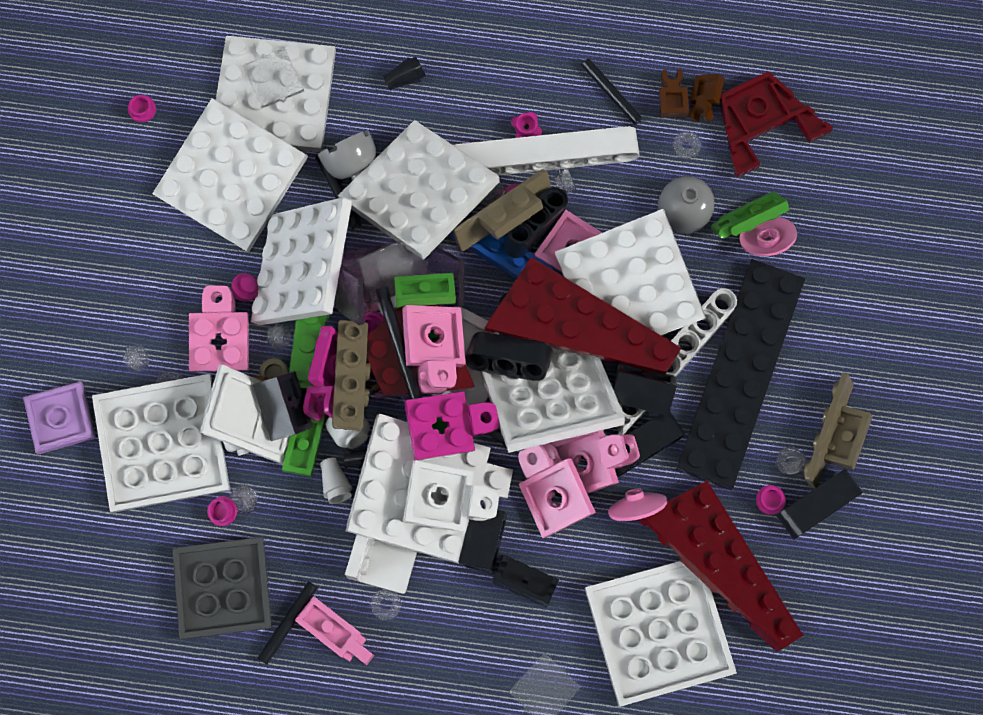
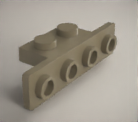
(504, 212)
(350, 376)
(841, 434)

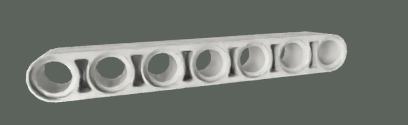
(555, 150)
(696, 337)

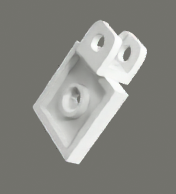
(461, 497)

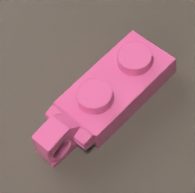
(333, 631)

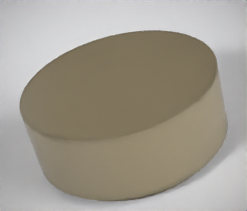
(273, 368)

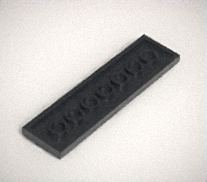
(740, 375)

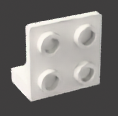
(380, 564)

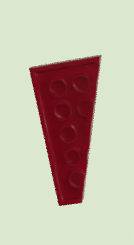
(569, 318)
(718, 555)

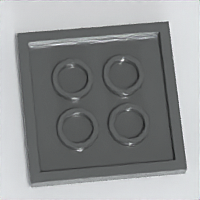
(222, 588)

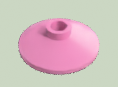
(769, 237)
(637, 505)

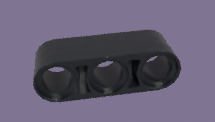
(530, 232)
(508, 356)
(653, 438)
(819, 504)

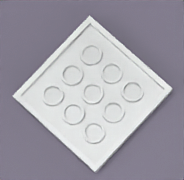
(298, 119)
(230, 175)
(419, 189)
(301, 262)
(637, 273)
(565, 404)
(156, 446)
(383, 491)
(659, 632)

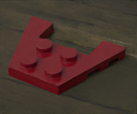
(759, 108)
(386, 366)

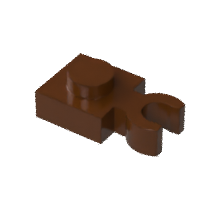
(705, 92)
(672, 98)

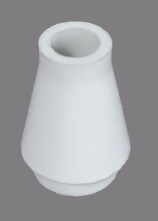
(335, 484)

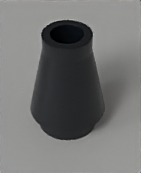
(404, 74)

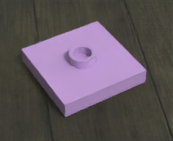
(59, 417)

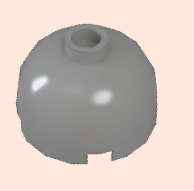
(349, 156)
(687, 204)

